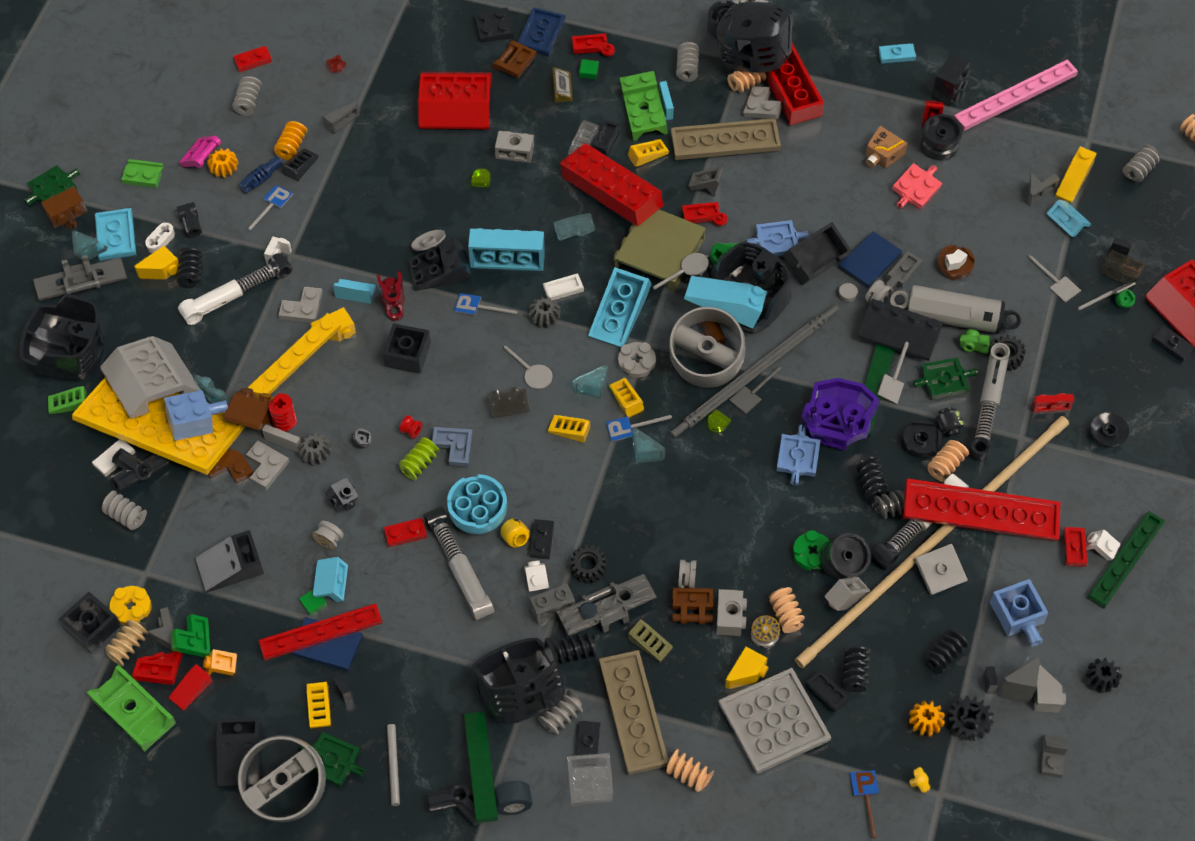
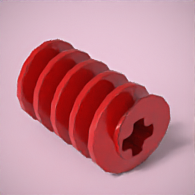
(282, 412)

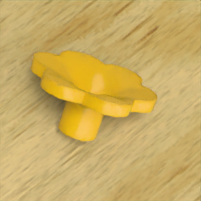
(920, 780)

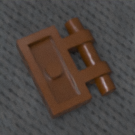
(693, 599)

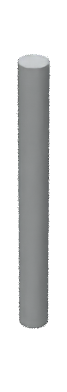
(393, 765)

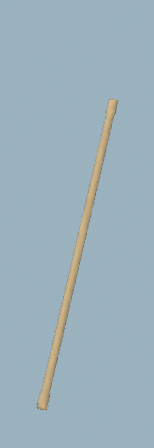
(811, 652)

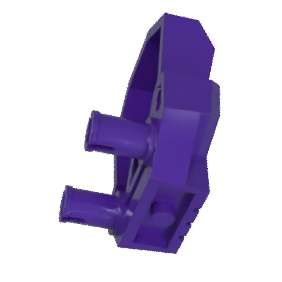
(835, 424)

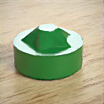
(1125, 298)

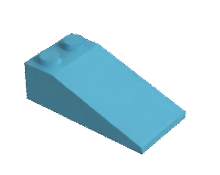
(738, 299)
(620, 307)

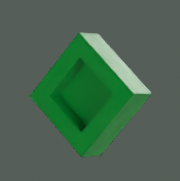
(589, 69)
(312, 604)

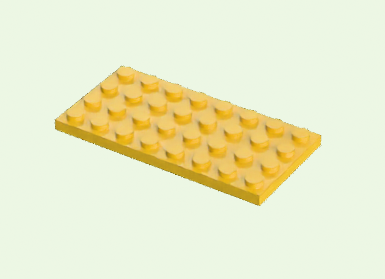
(152, 431)

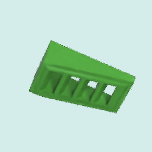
(78, 392)

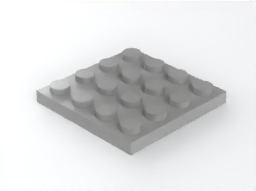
(774, 720)

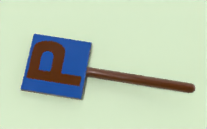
(865, 784)

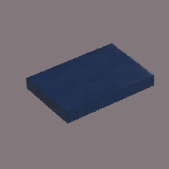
(541, 30)
(870, 259)
(335, 652)

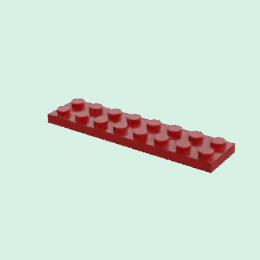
(981, 510)

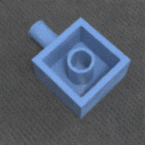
(191, 414)
(1020, 610)

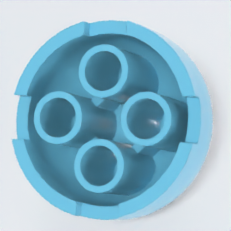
(477, 504)

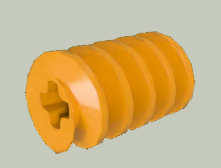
(290, 140)

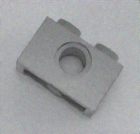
(514, 146)
(730, 601)

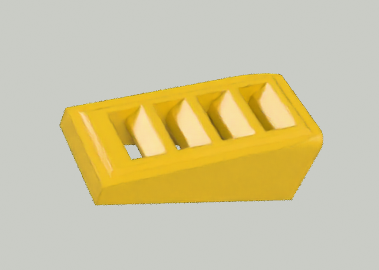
(639, 158)
(631, 407)
(567, 433)
(315, 692)

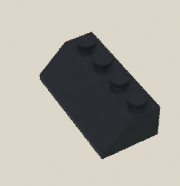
(895, 326)

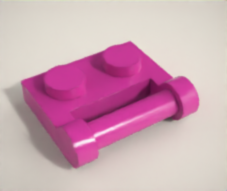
(200, 151)

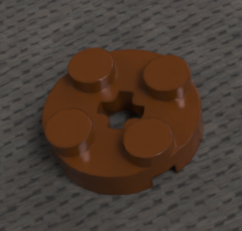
(964, 271)

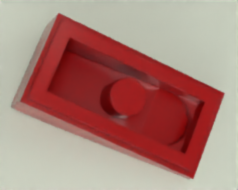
(190, 687)

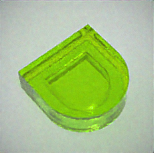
(481, 178)
(717, 421)

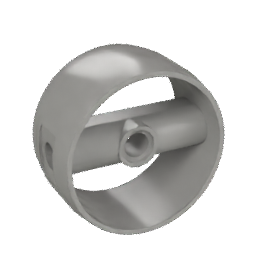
(695, 341)
(269, 788)

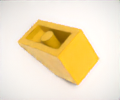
(158, 265)
(346, 323)
(747, 669)

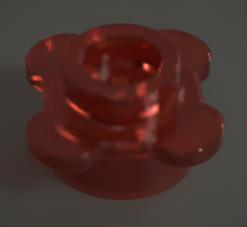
(336, 64)

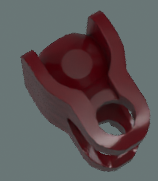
(392, 295)

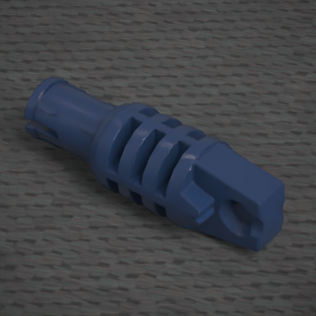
(260, 174)

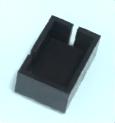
(817, 253)

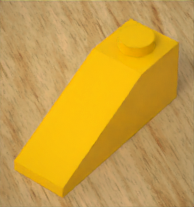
(1076, 174)

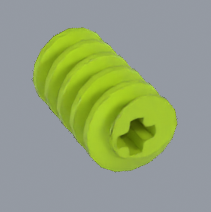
(418, 457)

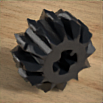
(1095, 675)

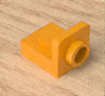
(220, 662)

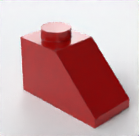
(930, 109)

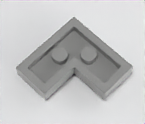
(759, 106)
(306, 309)
(270, 463)

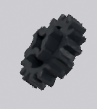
(971, 709)

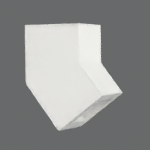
(955, 260)

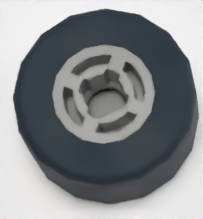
(513, 797)

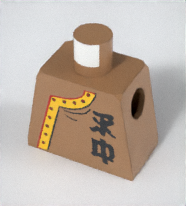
(884, 148)

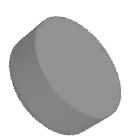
(848, 292)

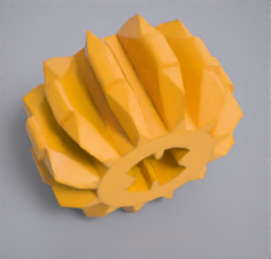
(222, 163)
(927, 718)

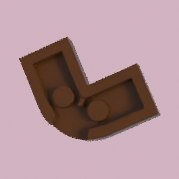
(235, 463)

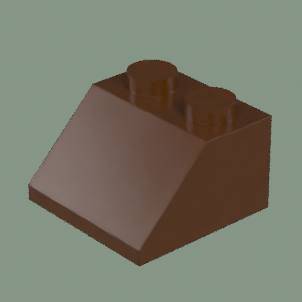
(249, 409)

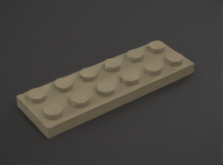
(725, 139)
(633, 712)

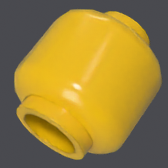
(514, 533)

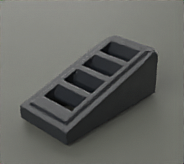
(296, 174)

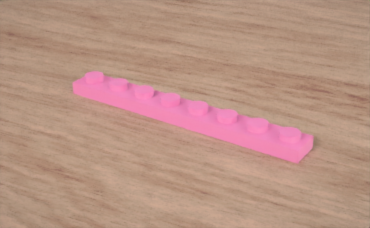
(1016, 94)

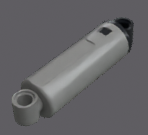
(957, 309)

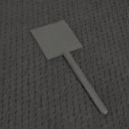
(747, 399)

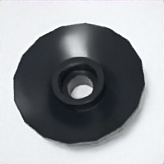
(1109, 423)

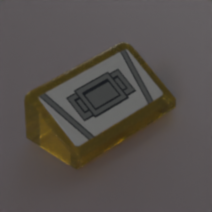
(562, 85)

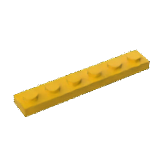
(296, 355)

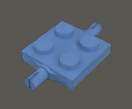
(777, 236)
(798, 455)

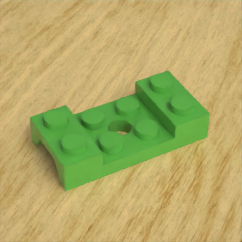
(643, 91)
(143, 723)

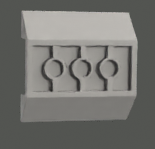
(146, 373)

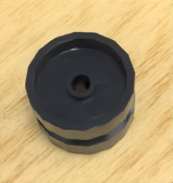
(941, 137)
(845, 556)

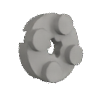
(633, 350)

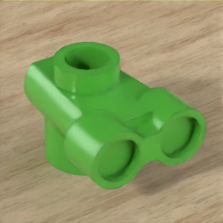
(975, 342)

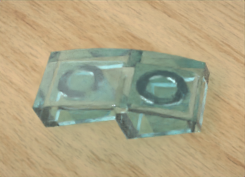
(574, 225)
(208, 388)

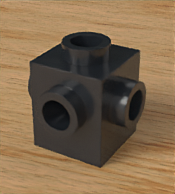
(342, 495)

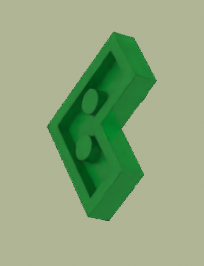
(195, 639)

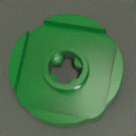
(801, 550)

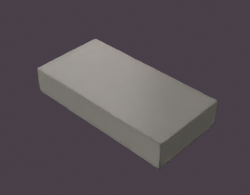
(281, 438)

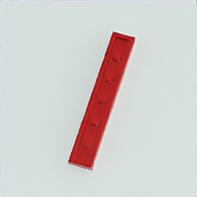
(320, 631)

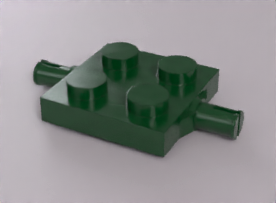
(50, 184)
(945, 378)
(337, 759)

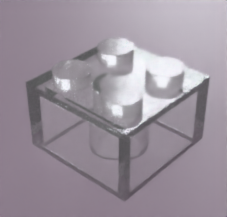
(590, 779)

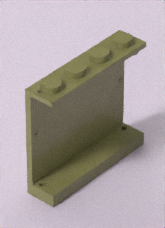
(660, 246)

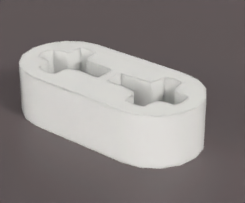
(159, 237)

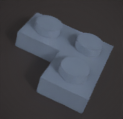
(457, 441)

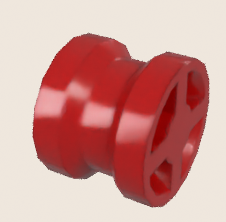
(411, 426)

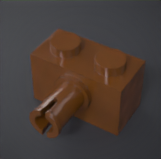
(64, 208)

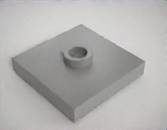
(941, 569)

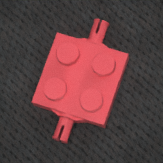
(917, 186)

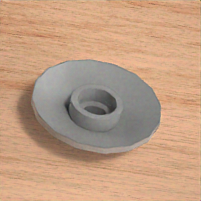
(428, 240)

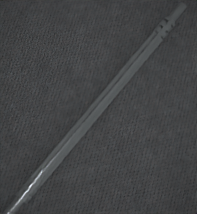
(754, 371)

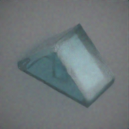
(87, 245)
(592, 383)
(646, 448)

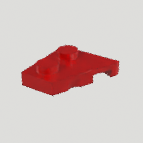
(158, 668)

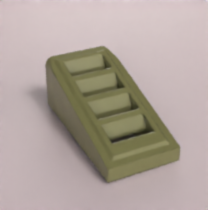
(654, 636)

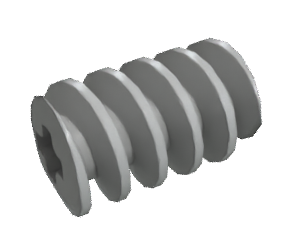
(687, 61)
(247, 95)
(1141, 163)
(123, 511)
(561, 712)

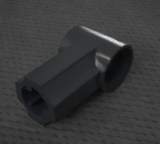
(189, 216)

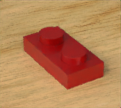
(252, 58)
(1051, 403)
(405, 532)
(1075, 547)

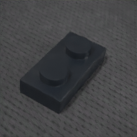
(542, 539)

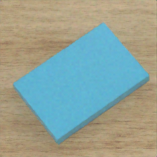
(116, 232)

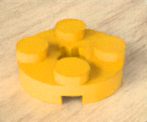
(129, 594)

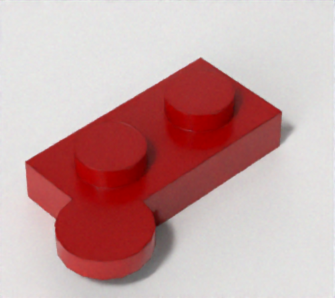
(591, 44)
(704, 213)

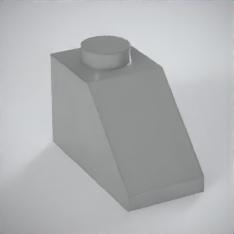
(846, 593)
(1048, 694)

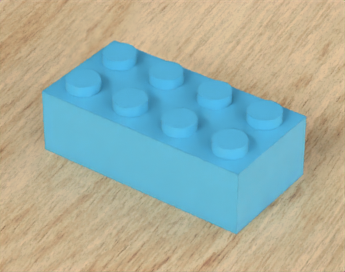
(506, 249)

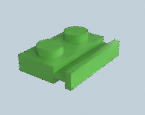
(142, 173)

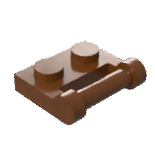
(518, 62)

